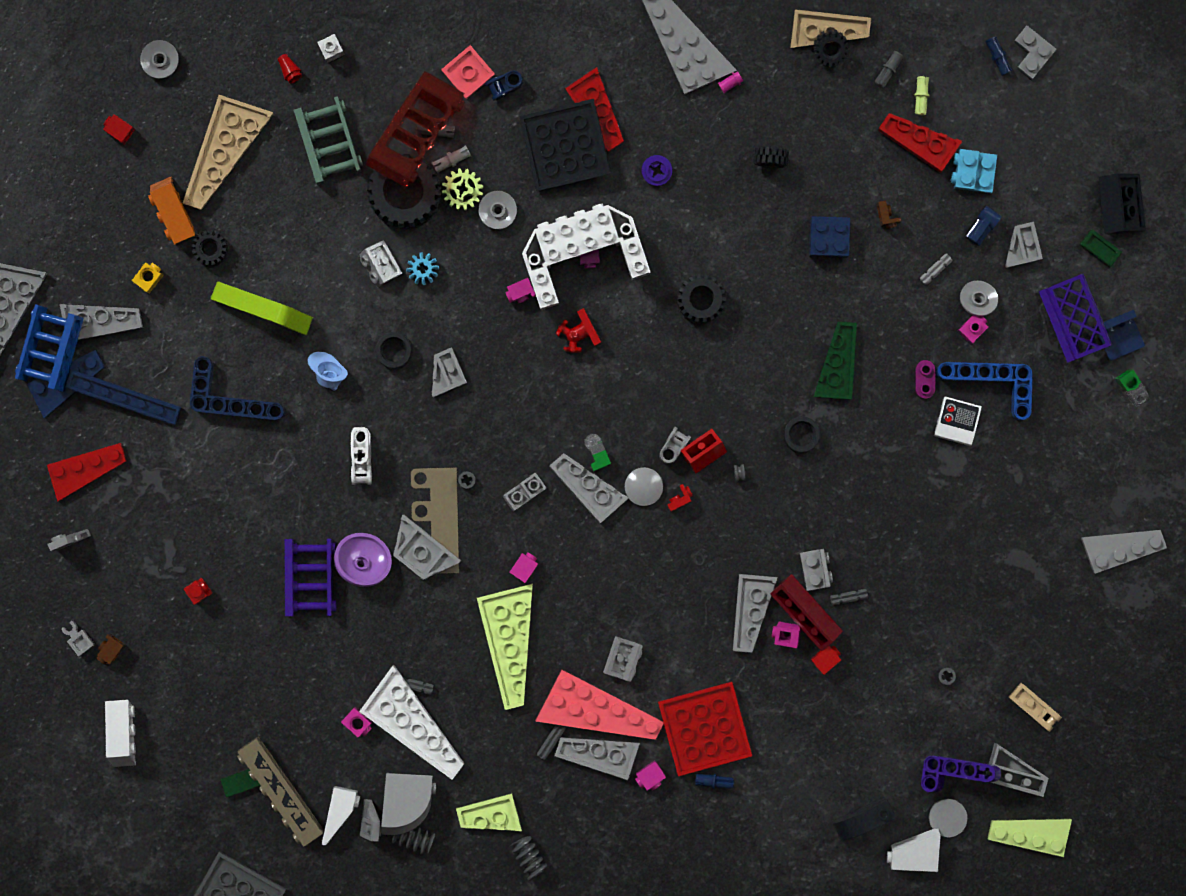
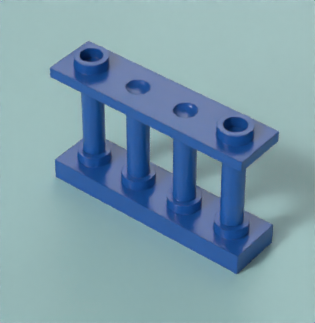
(65, 353)

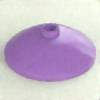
(364, 550)

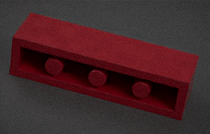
(806, 612)

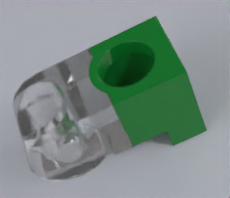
(1133, 387)
(595, 445)

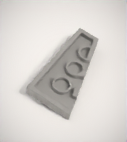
(588, 488)
(1117, 549)
(602, 755)

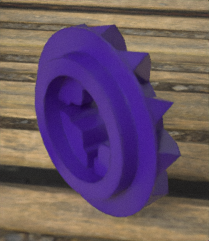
(654, 161)

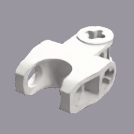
(363, 465)

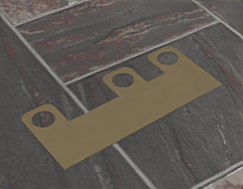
(441, 509)

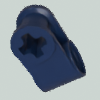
(503, 85)

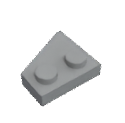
(1023, 246)
(446, 372)
(370, 822)

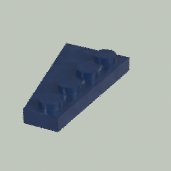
(50, 399)

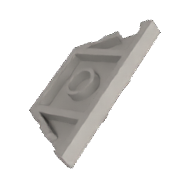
(421, 551)

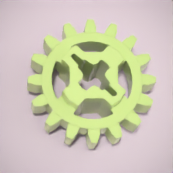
(470, 190)

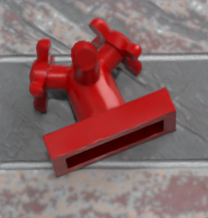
(579, 332)

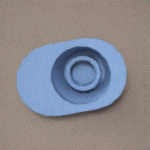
(327, 369)

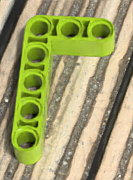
(262, 307)

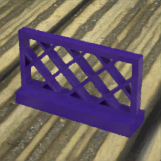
(1060, 322)

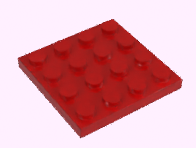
(705, 728)

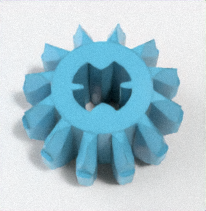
(427, 263)

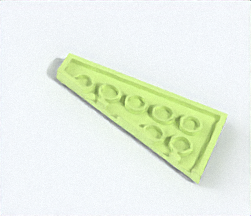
(507, 632)

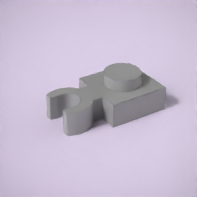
(79, 641)

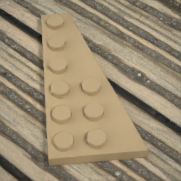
(228, 137)

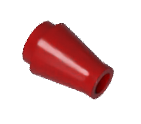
(289, 69)

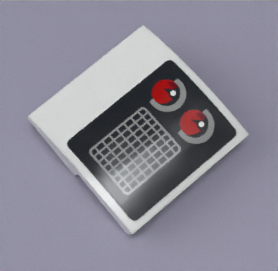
(957, 421)

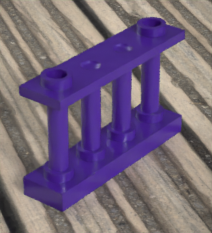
(293, 587)

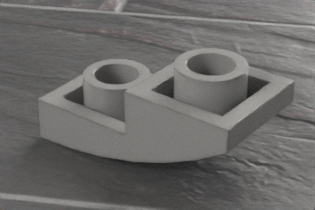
(524, 492)

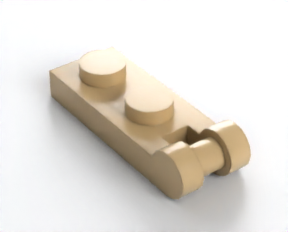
(1034, 706)

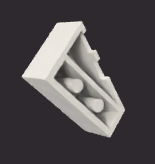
(120, 733)

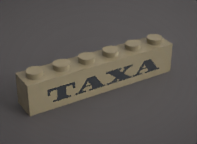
(280, 791)

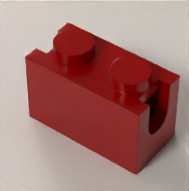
(703, 450)

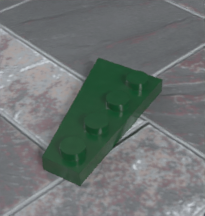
(838, 368)

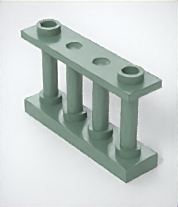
(315, 154)

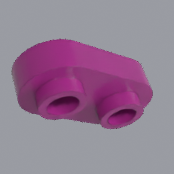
(925, 379)

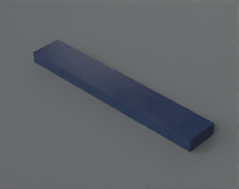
(123, 397)

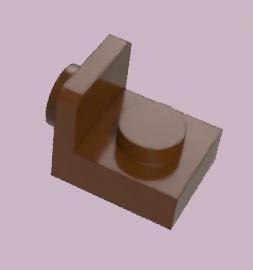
(884, 212)

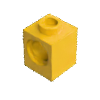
(139, 277)

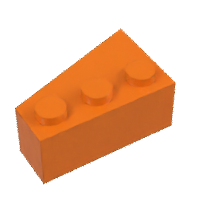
(171, 210)

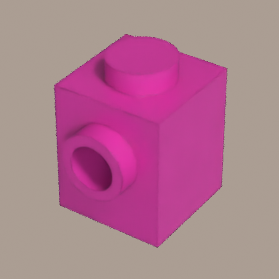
(650, 776)

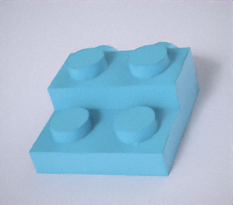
(974, 171)

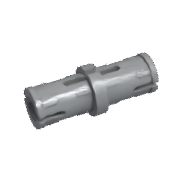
(451, 159)

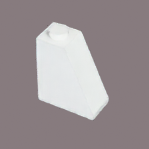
(916, 853)

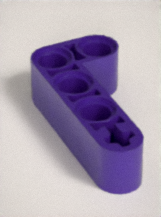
(961, 771)

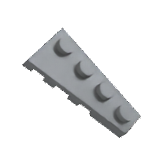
(103, 320)
(751, 606)

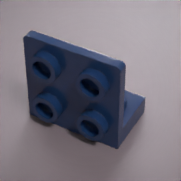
(1123, 335)

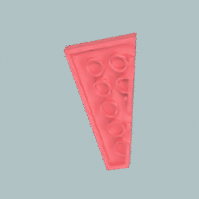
(588, 707)

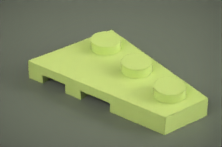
(494, 813)

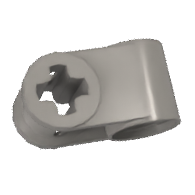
(674, 445)

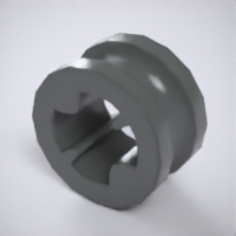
(739, 473)
(464, 485)
(949, 670)

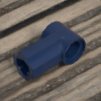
(985, 222)

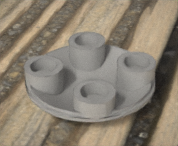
(643, 486)

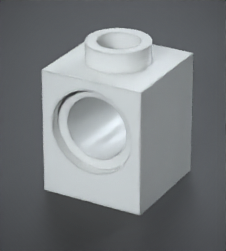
(331, 48)

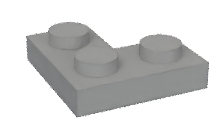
(1038, 51)

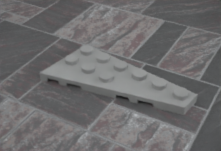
(687, 49)
(16, 292)

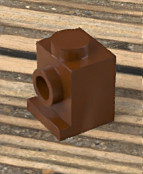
(110, 650)

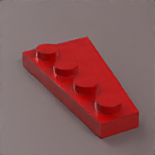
(925, 144)

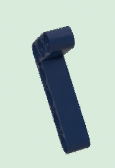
(228, 403)

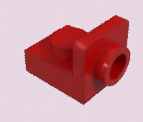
(678, 501)

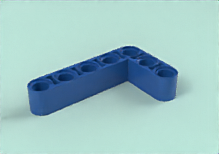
(993, 376)

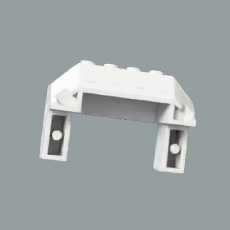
(576, 237)

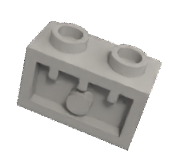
(380, 263)
(815, 569)

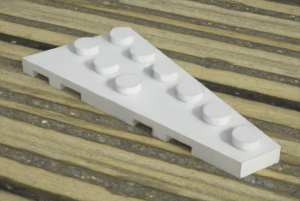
(404, 717)

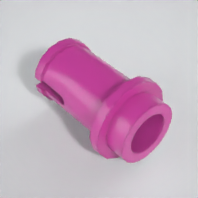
(730, 82)

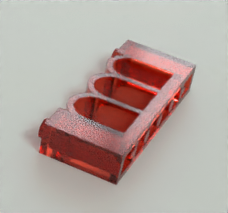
(396, 165)

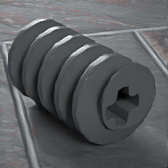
(416, 839)
(529, 857)

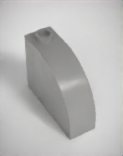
(406, 802)

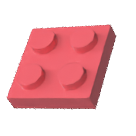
(468, 72)

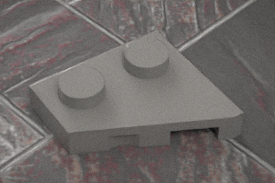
(62, 541)

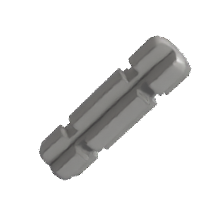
(933, 271)

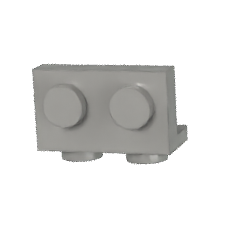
(623, 659)

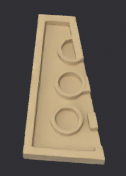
(810, 24)

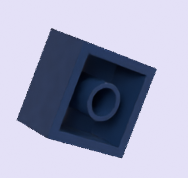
(829, 237)

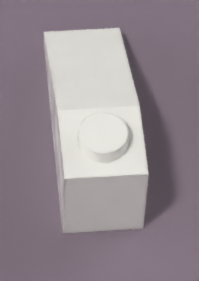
(341, 806)

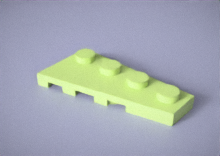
(1038, 835)

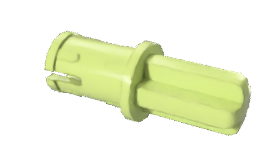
(921, 95)

